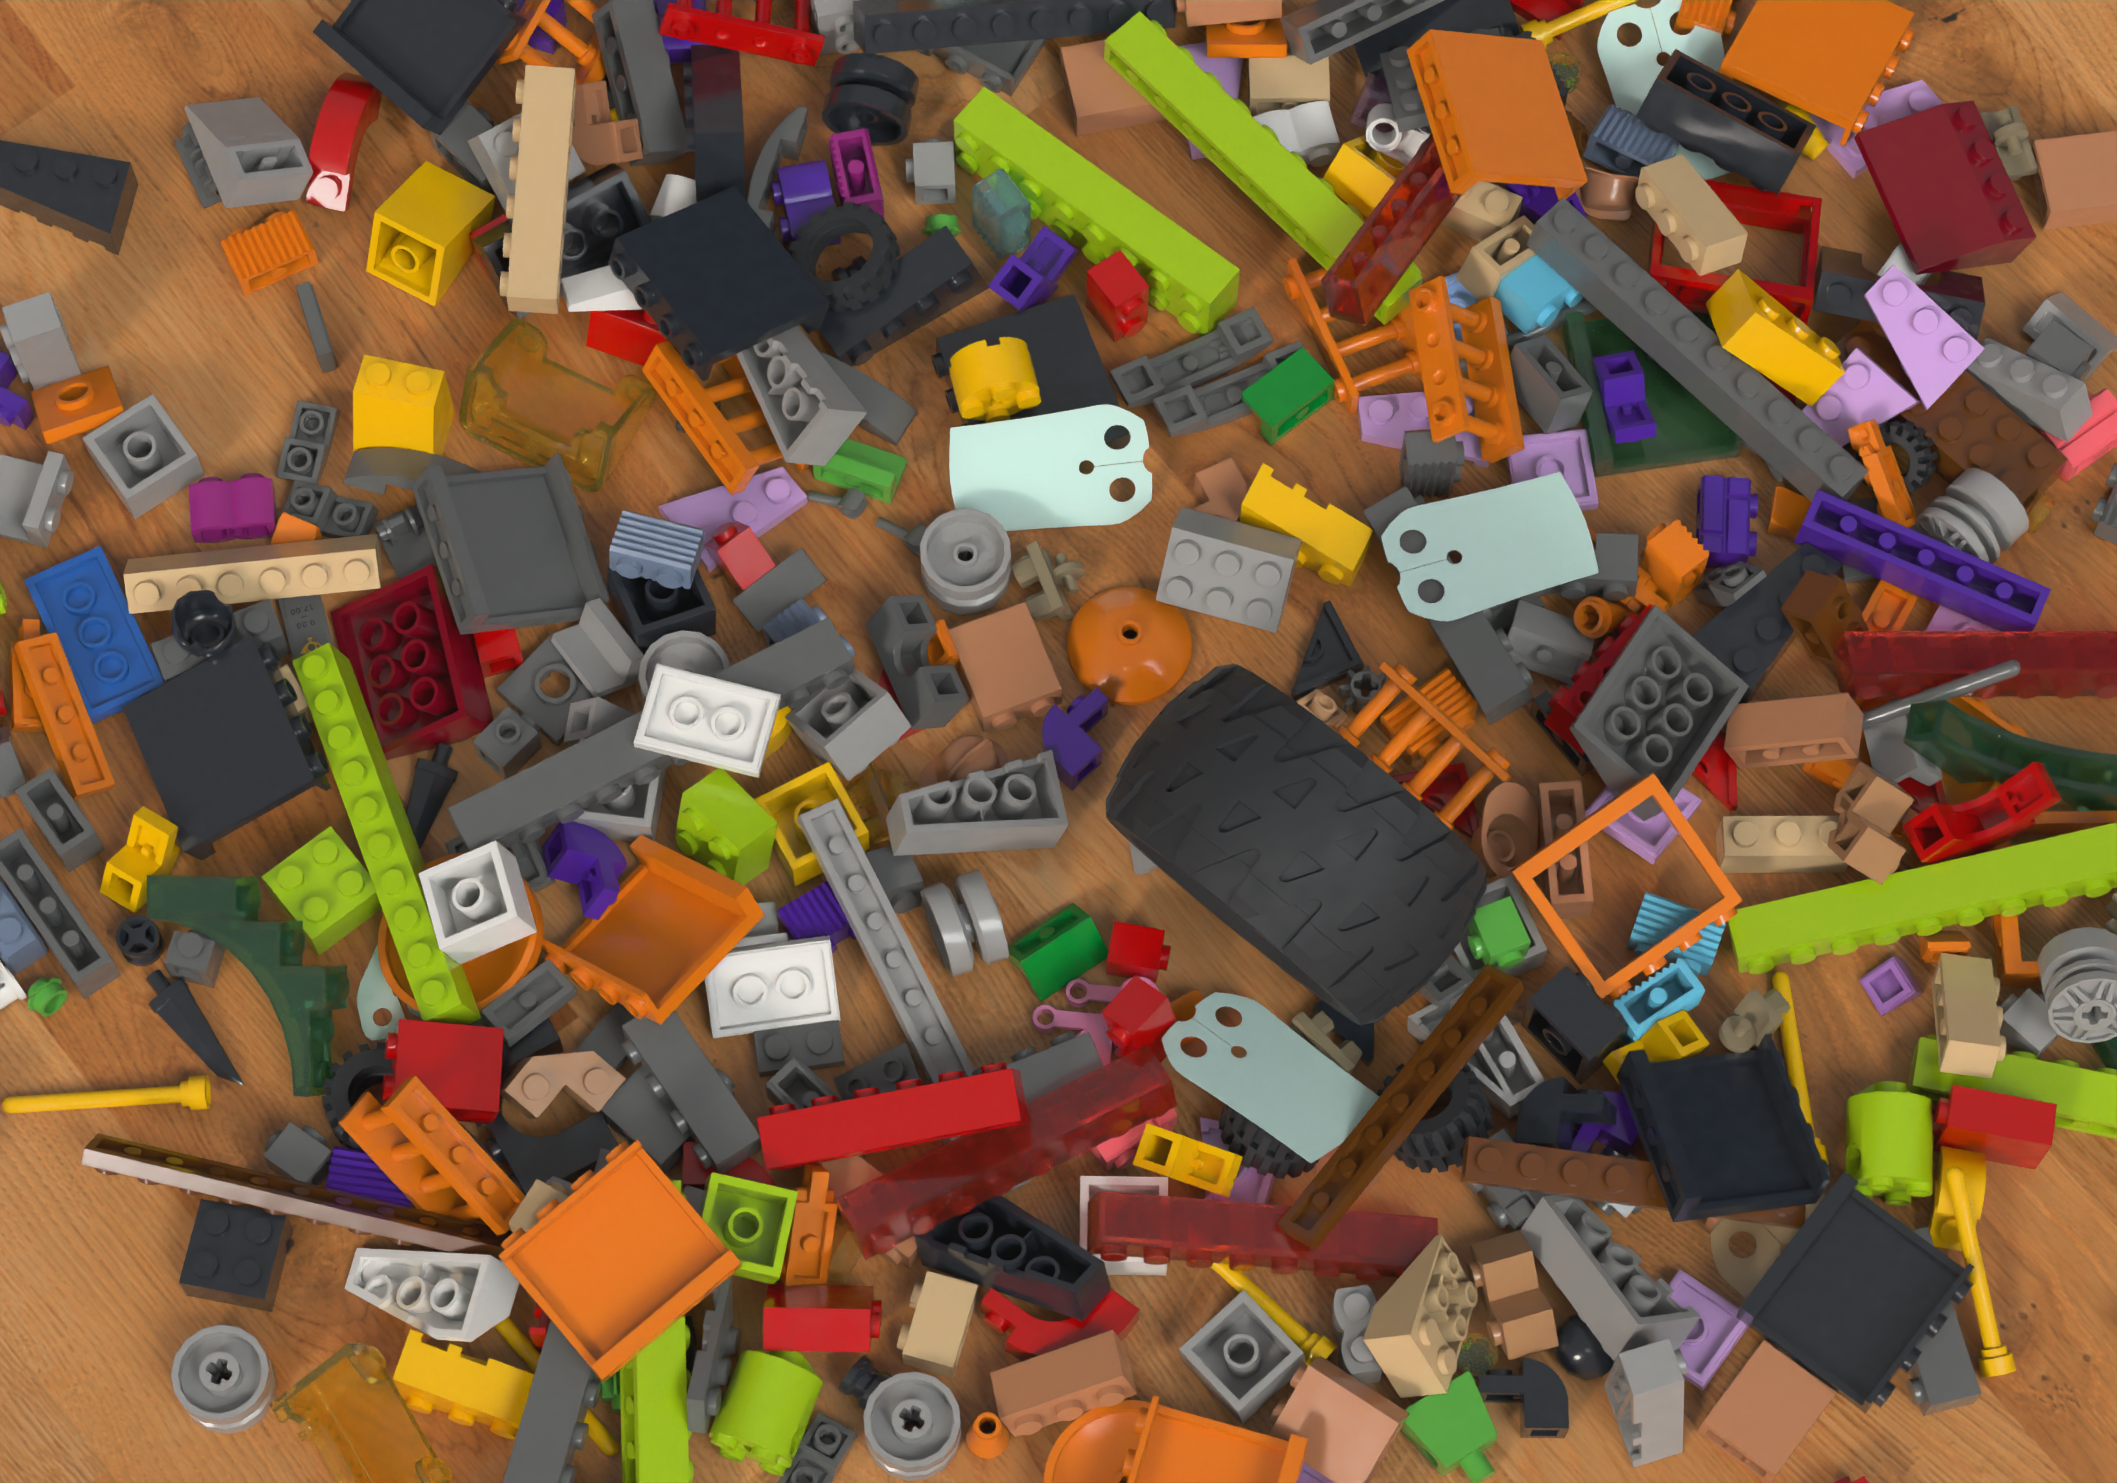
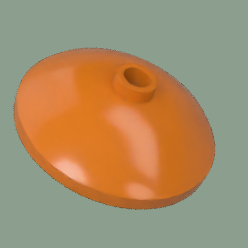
(1126, 668)

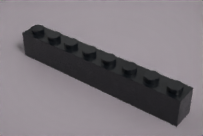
(931, 24)

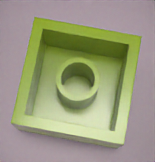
(725, 828)
(324, 890)
(750, 1222)

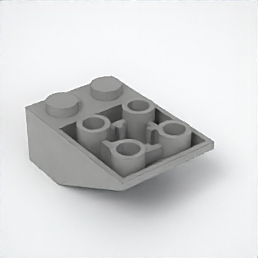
(249, 152)

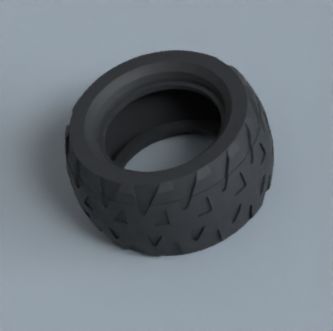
(1297, 842)

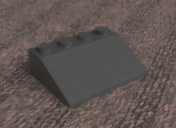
(1656, 709)

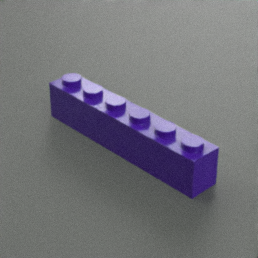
(1922, 565)

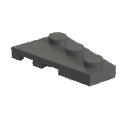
(713, 1362)

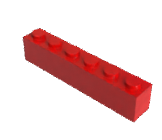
(893, 1118)

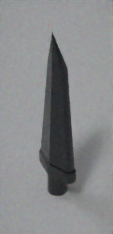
(429, 791)
(181, 1012)

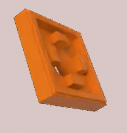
(1246, 39)
(90, 404)

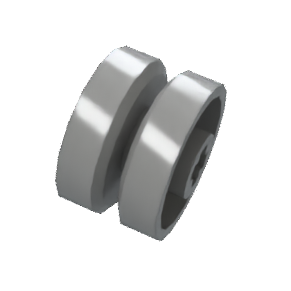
(965, 561)
(682, 651)
(970, 921)
(205, 1361)
(908, 1400)

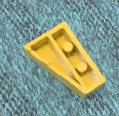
(1773, 339)
(1331, 539)
(462, 1386)

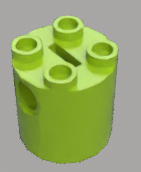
(1890, 1142)
(766, 1409)

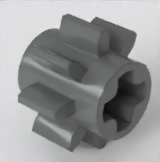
(1361, 680)

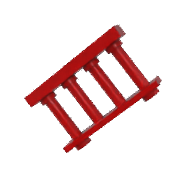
(743, 34)

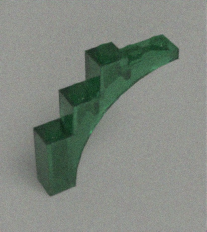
(1982, 753)
(272, 951)

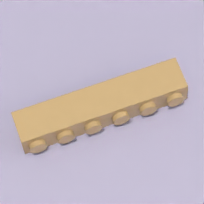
(540, 189)
(255, 572)

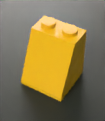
(424, 232)
(401, 407)

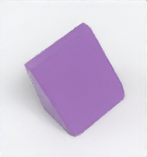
(1891, 985)

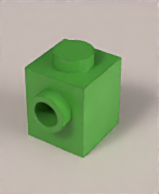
(1498, 935)

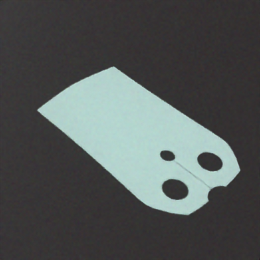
(1635, 68)
(1030, 470)
(1509, 544)
(1279, 1082)

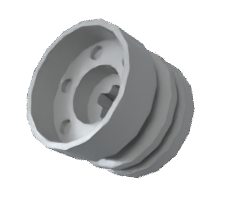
(1975, 516)
(2081, 984)

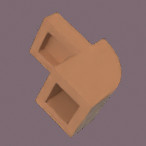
(595, 135)
(1220, 490)

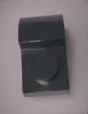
(1554, 1108)
(1540, 1395)

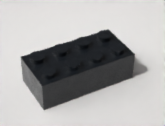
(1725, 122)
(596, 214)

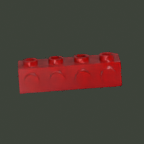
(1568, 703)

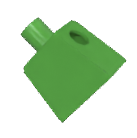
(1453, 1430)

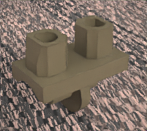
(2011, 141)
(1051, 599)
(1752, 1020)
(1316, 1030)

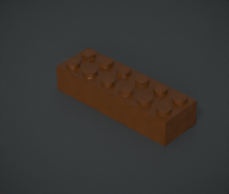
(1967, 425)

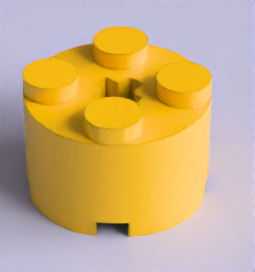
(994, 380)

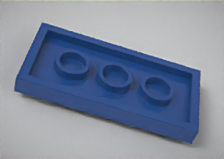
(96, 632)

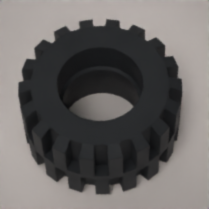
(350, 1082)
(1441, 1139)
(1259, 1147)

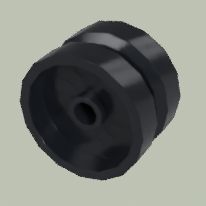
(871, 95)

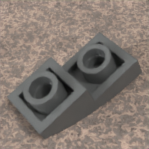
(309, 443)
(331, 513)
(1727, 584)
(779, 589)
(820, 1452)

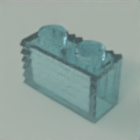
(1001, 214)

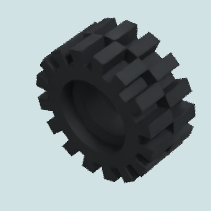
(1917, 449)

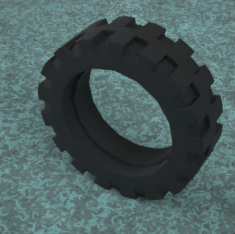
(838, 222)

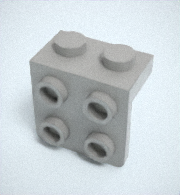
(33, 497)

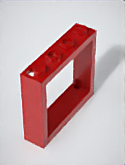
(1753, 208)

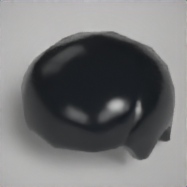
(203, 624)
(1580, 1350)

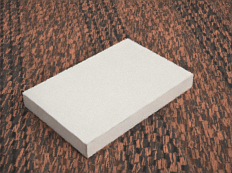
(707, 720)
(773, 987)

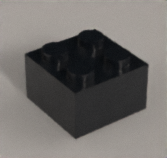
(653, 610)
(1574, 1024)
(236, 1255)

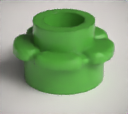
(935, 222)
(46, 996)

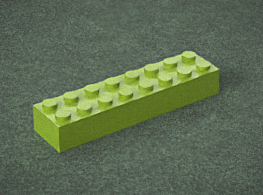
(1097, 212)

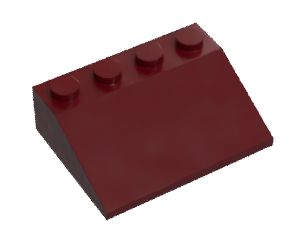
(1946, 189)
(414, 665)

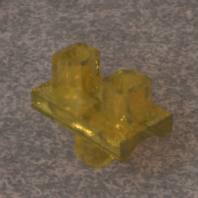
(876, 787)

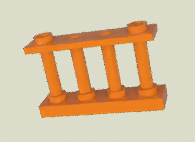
(588, 55)
(1488, 370)
(1346, 387)
(704, 422)
(1403, 679)
(432, 1157)

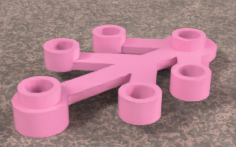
(1083, 1021)

